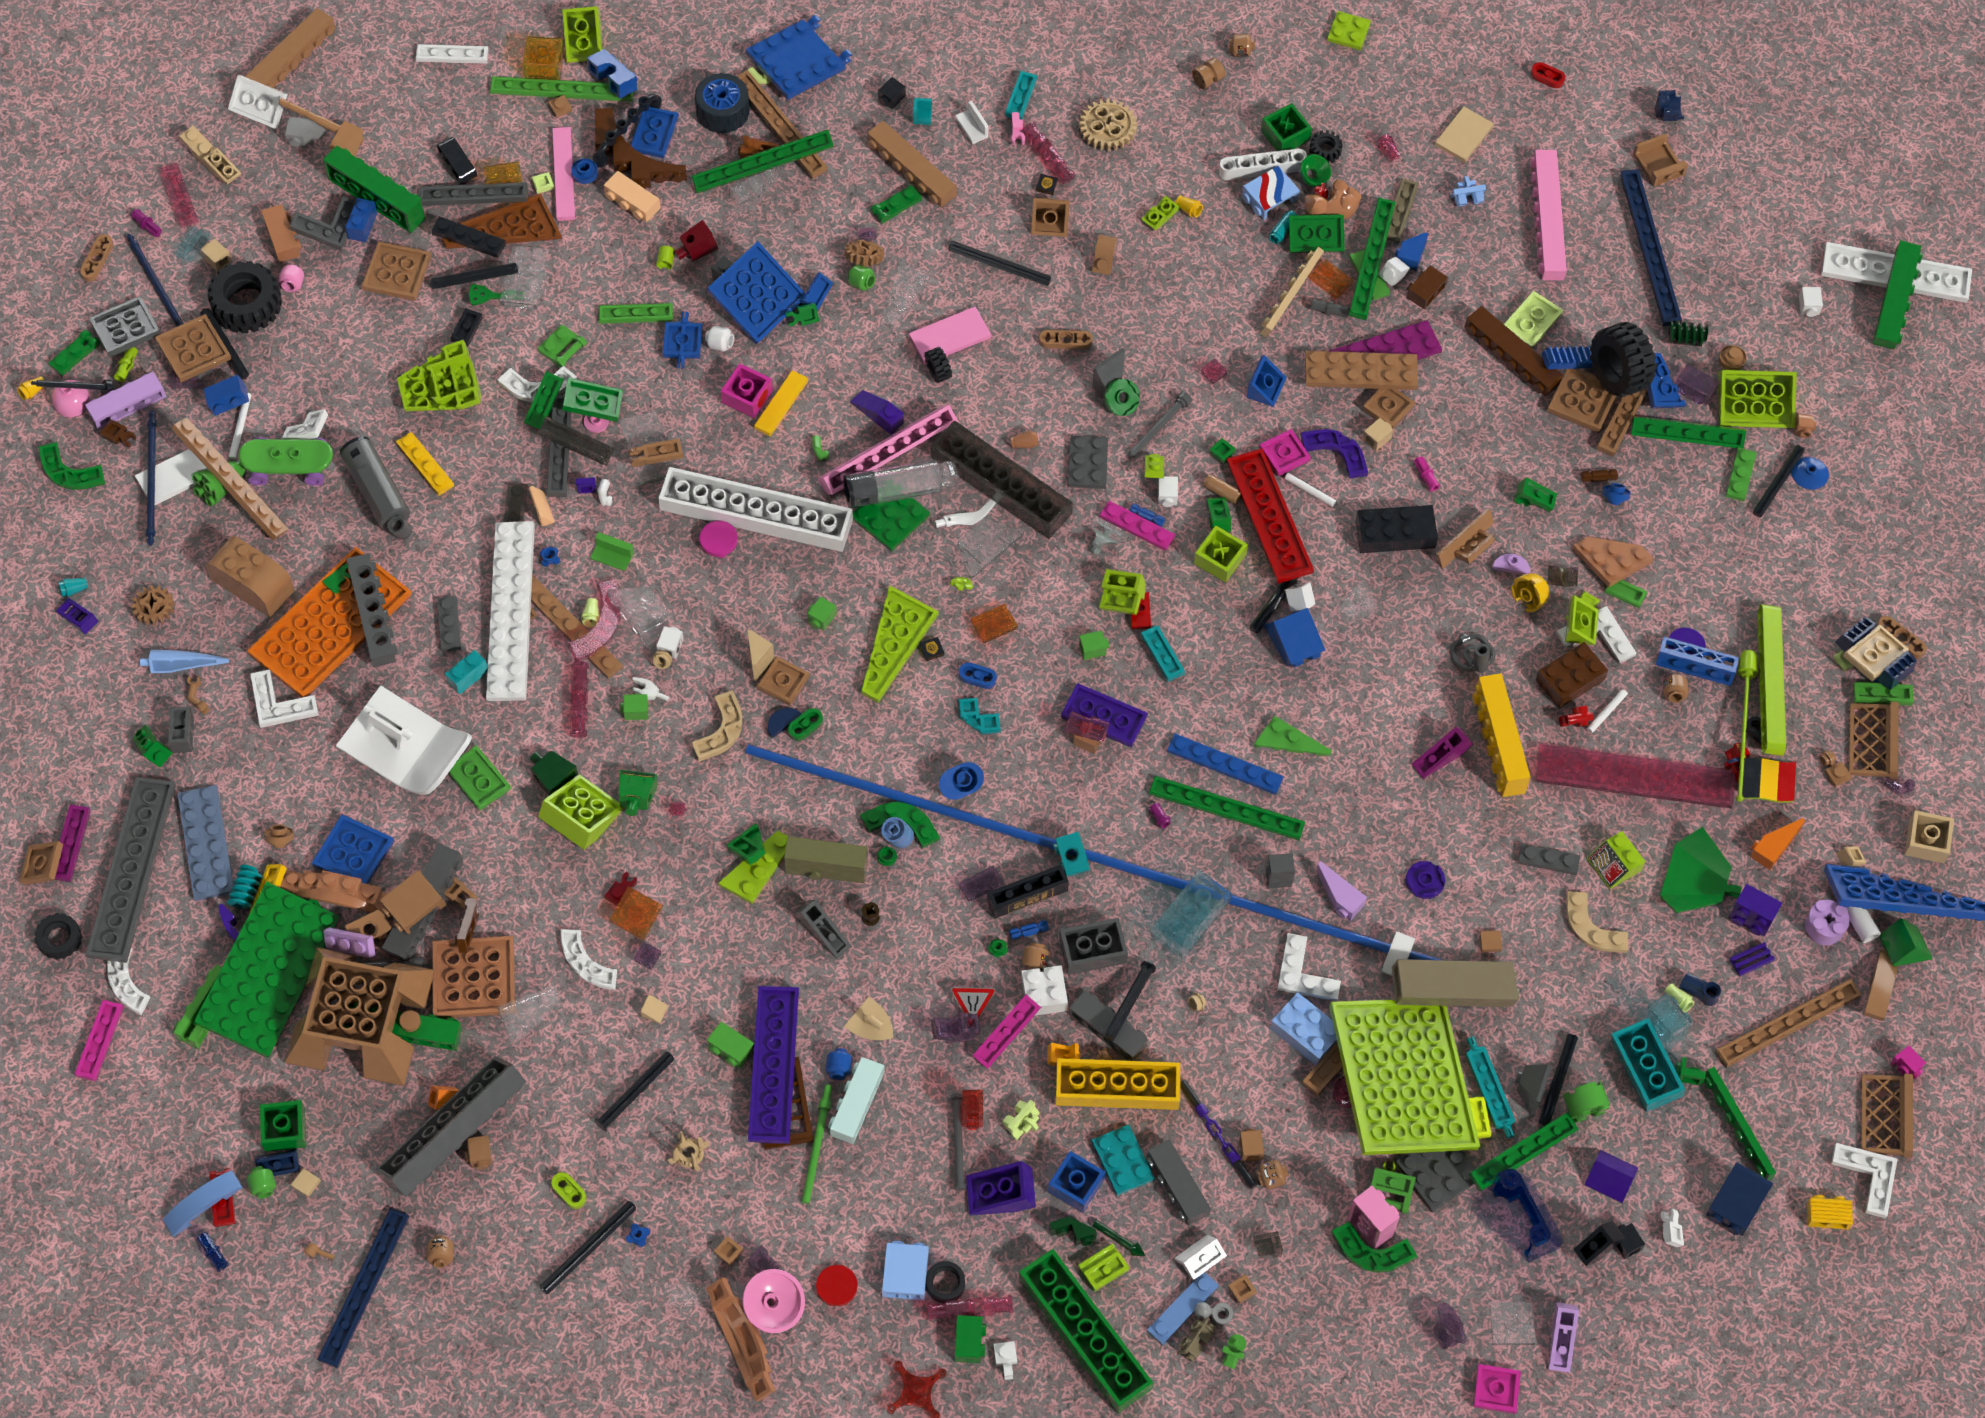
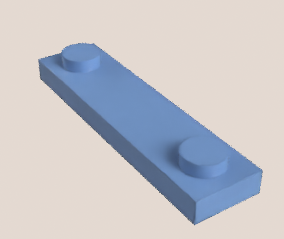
(1182, 1308)

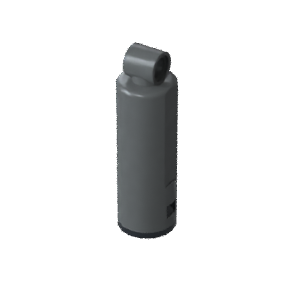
(376, 486)

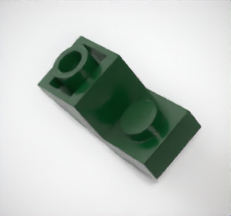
(1081, 1232)

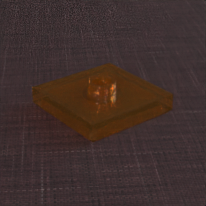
(636, 913)

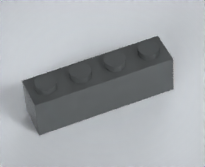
(1097, 1018)
(1178, 1182)

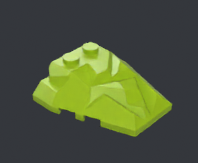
(441, 382)

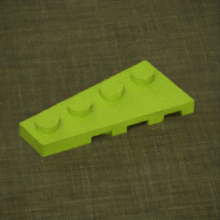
(749, 880)

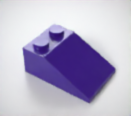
(1001, 1189)

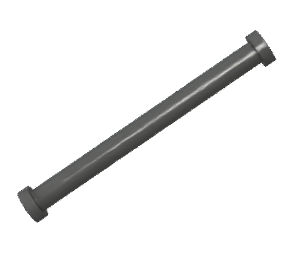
(958, 1142)

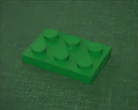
(1316, 231)
(592, 400)

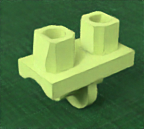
(1024, 1121)

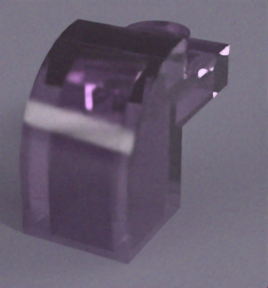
(956, 1030)

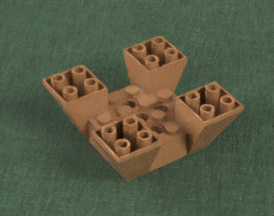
(336, 977)

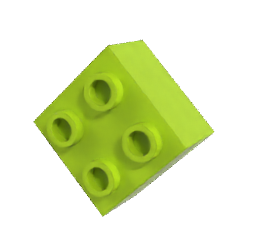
(1220, 554)

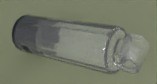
(899, 482)

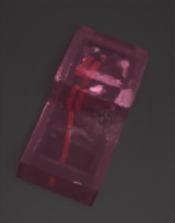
(1087, 728)

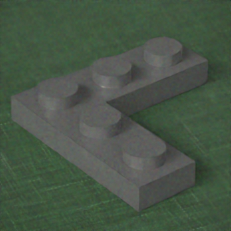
(331, 235)

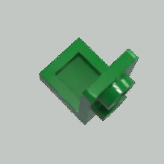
(151, 747)

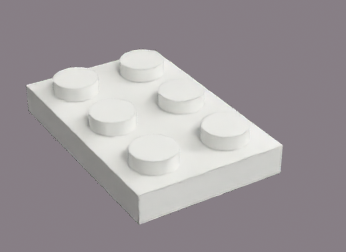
(257, 101)

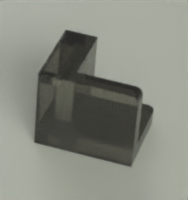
(1563, 575)
(1268, 1244)

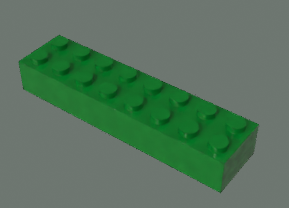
(1085, 1331)

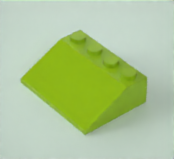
(1757, 398)

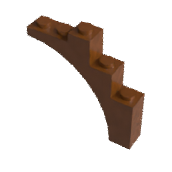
(627, 158)

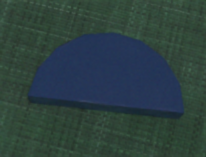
(781, 720)

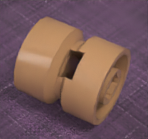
(1209, 72)

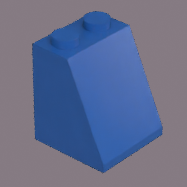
(1296, 637)

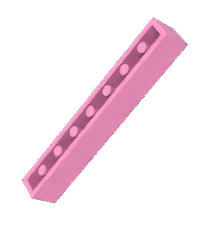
(1549, 215)
(889, 448)

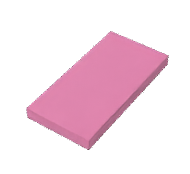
(951, 333)

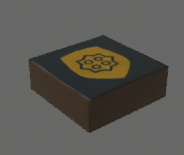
(1046, 184)
(931, 649)

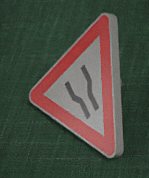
(973, 999)

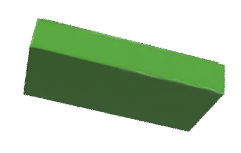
(1627, 592)

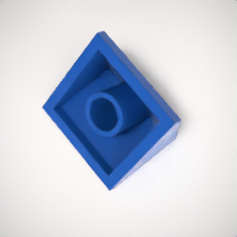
(1266, 382)

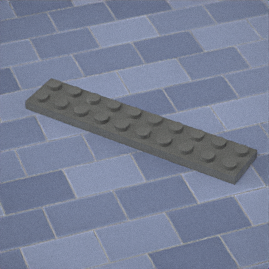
(131, 870)

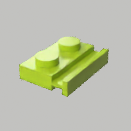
(1103, 1267)

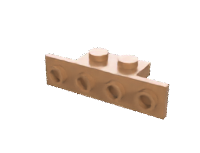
(1469, 541)

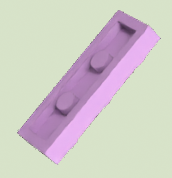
(349, 942)

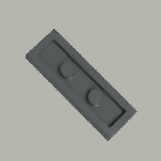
(449, 623)
(1549, 859)

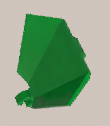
(1697, 874)

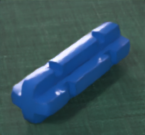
(1147, 514)
(1028, 929)

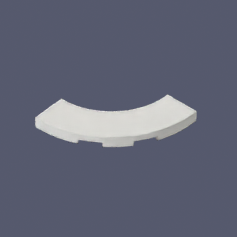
(582, 964)
(124, 988)

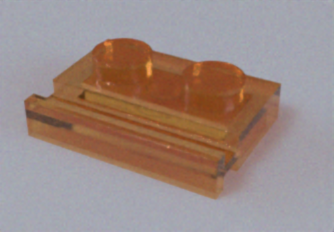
(1331, 279)
(994, 623)

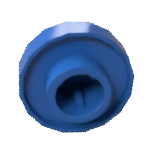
(584, 171)
(1616, 493)

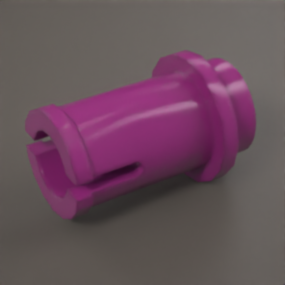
(1162, 819)

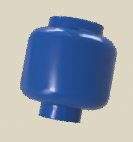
(838, 1064)

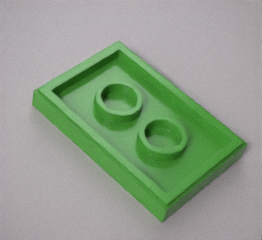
(478, 778)

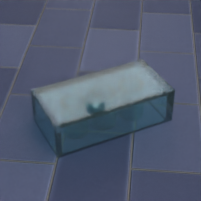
(1191, 914)

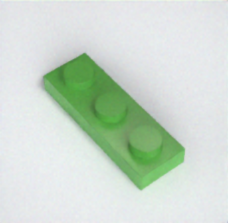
(1741, 474)
(1878, 694)

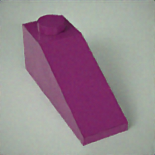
(1443, 752)

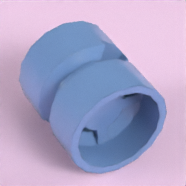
(897, 832)

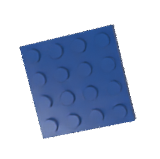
(756, 292)

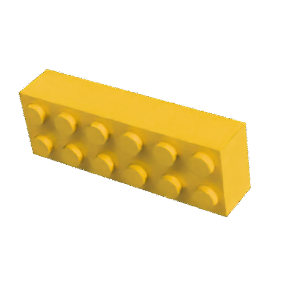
(1501, 735)
(1118, 1084)

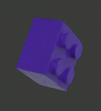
(1755, 910)

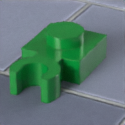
(806, 315)

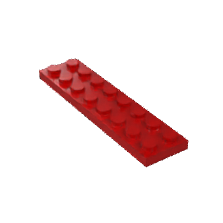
(1270, 516)

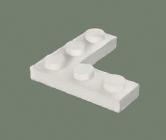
(1611, 634)
(275, 713)
(1294, 981)
(1879, 1166)

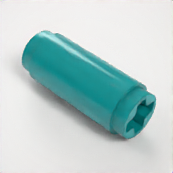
(1281, 229)

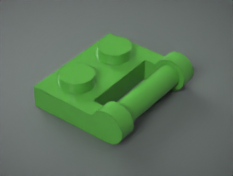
(558, 342)
(1396, 1184)

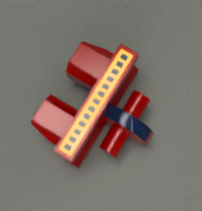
(1733, 757)

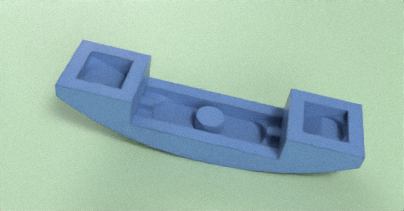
(201, 1200)

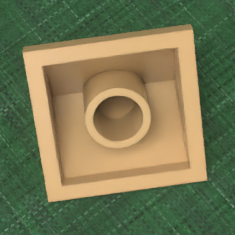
(761, 654)

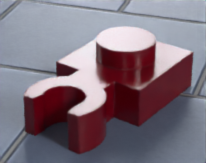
(618, 889)

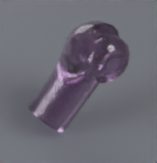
(1900, 788)

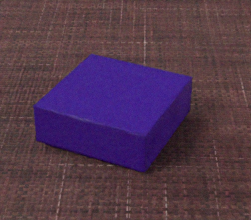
(586, 485)

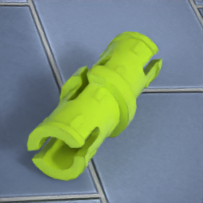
(125, 364)

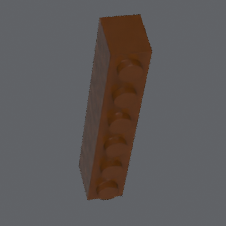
(1512, 350)

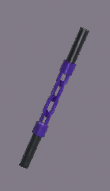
(1233, 1156)

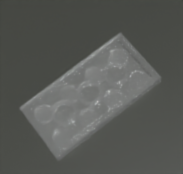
(525, 287)
(641, 431)

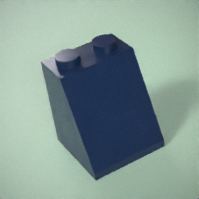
(1739, 1199)

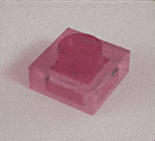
(1213, 371)

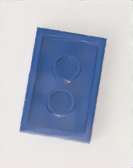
(654, 132)

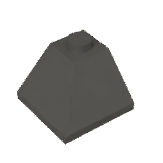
(1108, 371)
(1532, 1085)

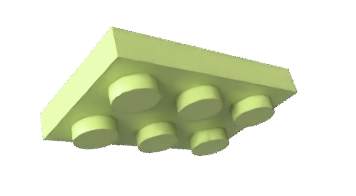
(1534, 318)

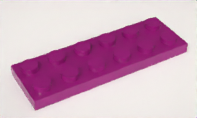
(1412, 339)

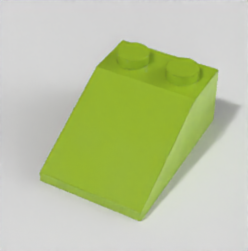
(582, 33)

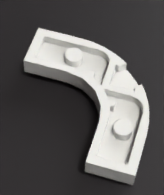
(527, 390)

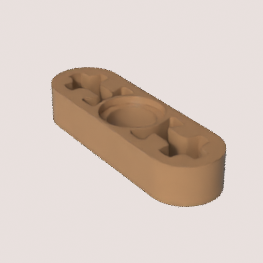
(96, 250)
(1064, 333)
(1916, 642)

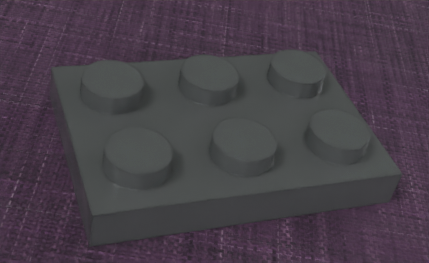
(1088, 462)

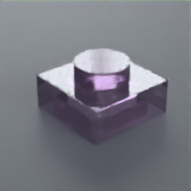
(647, 955)

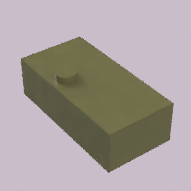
(826, 860)

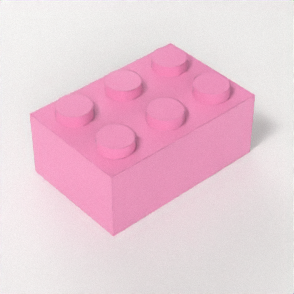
(1373, 1217)

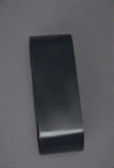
(457, 159)

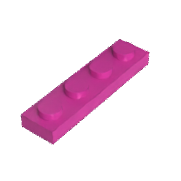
(1137, 525)
(1007, 1031)
(99, 1040)

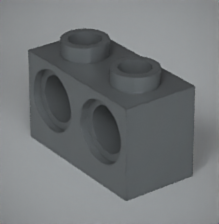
(181, 729)

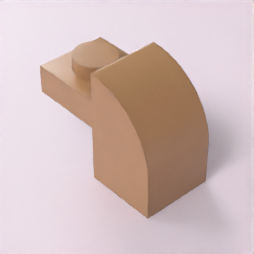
(1104, 254)

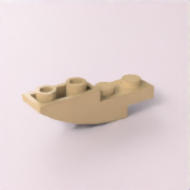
(209, 157)

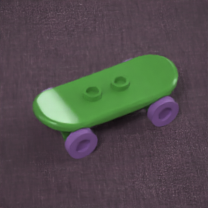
(285, 456)

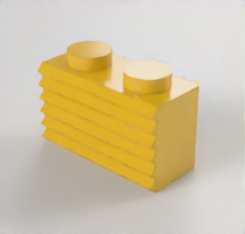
(1829, 1213)

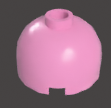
(70, 401)

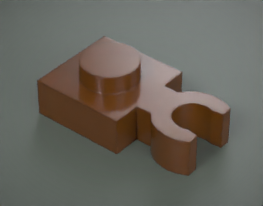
(117, 432)

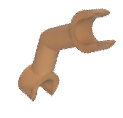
(200, 705)

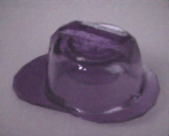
(1449, 1327)

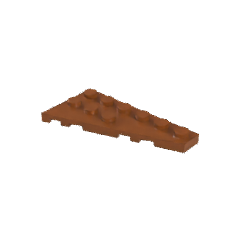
(516, 223)

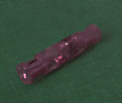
(1047, 152)
(578, 710)
(952, 1308)

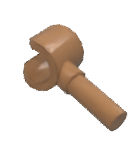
(312, 1249)

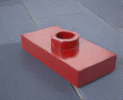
(1143, 617)

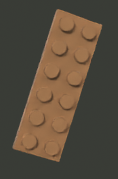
(1361, 370)

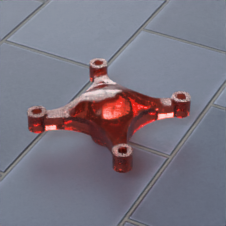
(916, 1390)

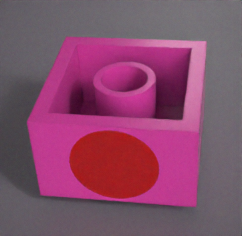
(746, 390)

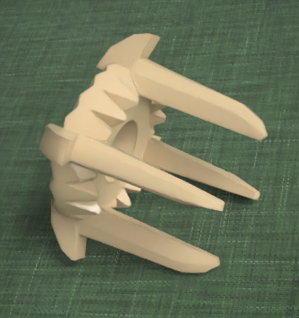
(693, 1161)

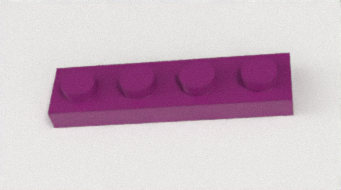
(72, 840)

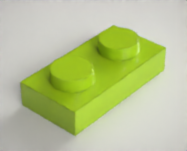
(1154, 466)

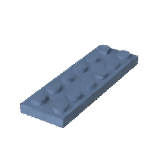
(205, 842)

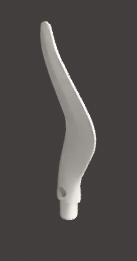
(965, 518)

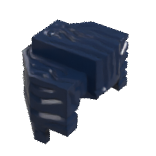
(1668, 106)

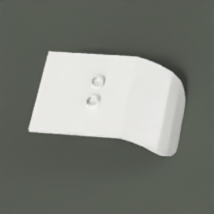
(403, 743)

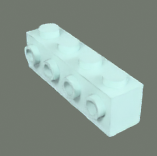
(857, 1100)

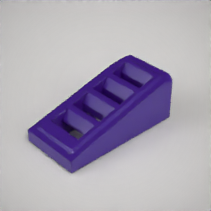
(85, 624)

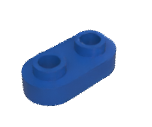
(978, 675)

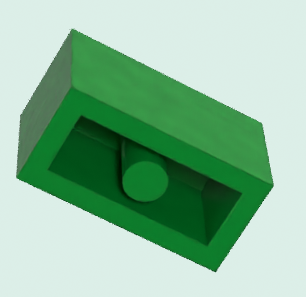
(968, 1339)

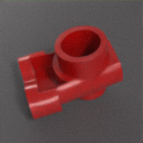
(1580, 717)

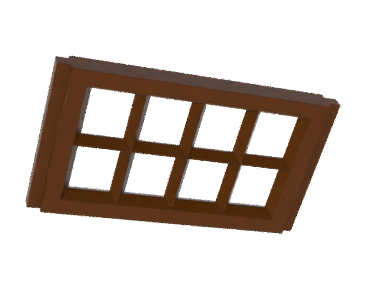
(800, 1137)

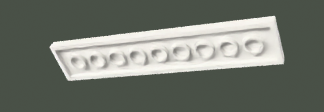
(510, 611)

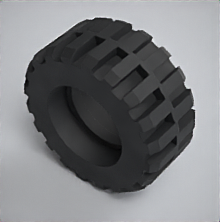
(250, 315)
(1623, 359)

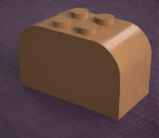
(250, 576)

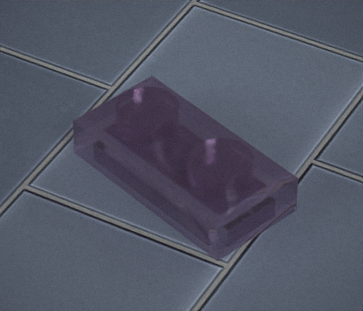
(981, 883)

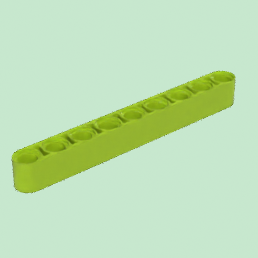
(1771, 680)

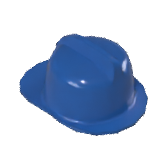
(961, 780)

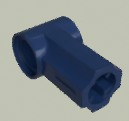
(1699, 989)

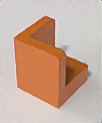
(440, 1095)

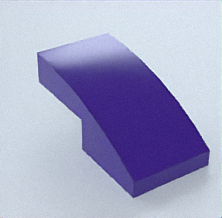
(229, 922)

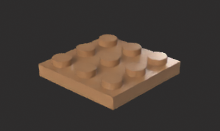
(396, 271)
(193, 348)
(1581, 400)

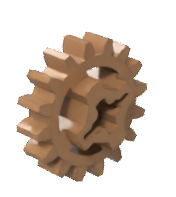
(864, 253)
(157, 610)

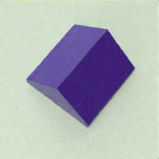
(1611, 1176)

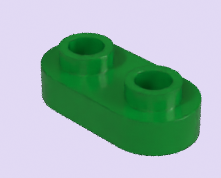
(805, 725)

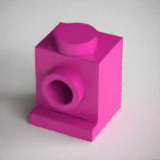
(1909, 1062)

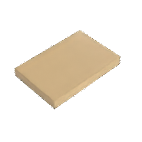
(1464, 134)
(1875, 652)

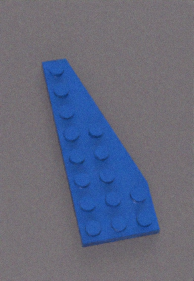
(1869, 891)

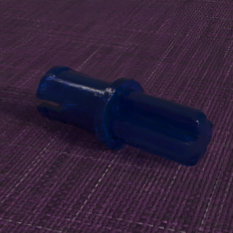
(212, 1251)

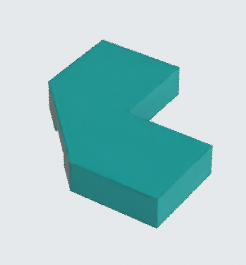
(981, 723)

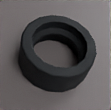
(945, 1266)

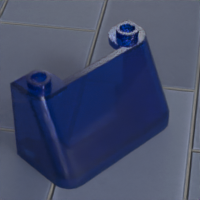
(1544, 1232)

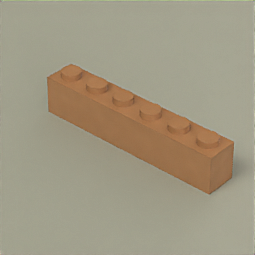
(293, 49)
(911, 164)

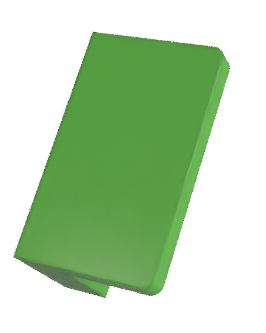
(612, 551)

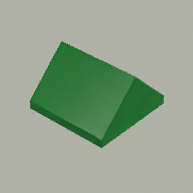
(1904, 943)

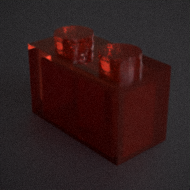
(972, 1109)

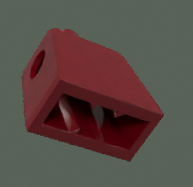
(697, 242)

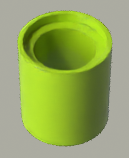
(665, 257)

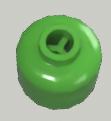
(861, 277)
(261, 1182)

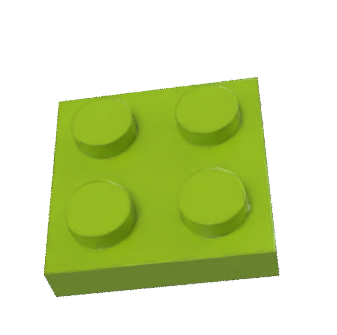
(1349, 30)

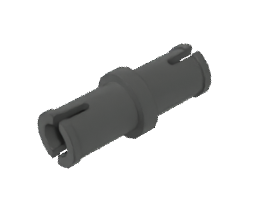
(1330, 308)

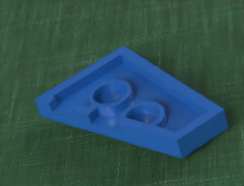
(1662, 391)

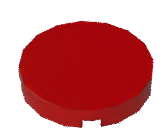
(836, 1285)

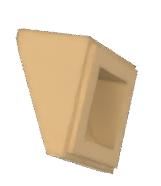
(1851, 856)
(653, 1009)

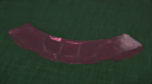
(603, 629)

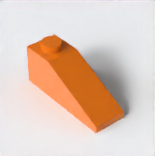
(1773, 844)

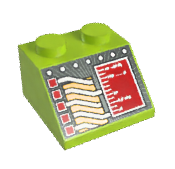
(1616, 860)

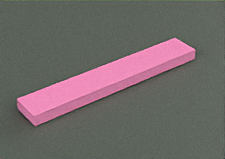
(563, 178)

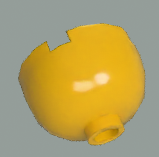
(1529, 588)

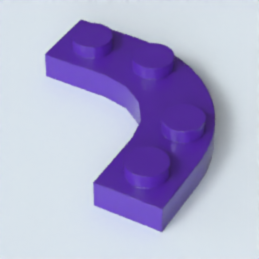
(1335, 441)

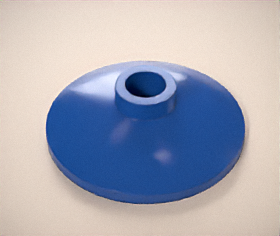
(1809, 479)

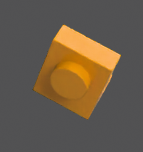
(1061, 1051)

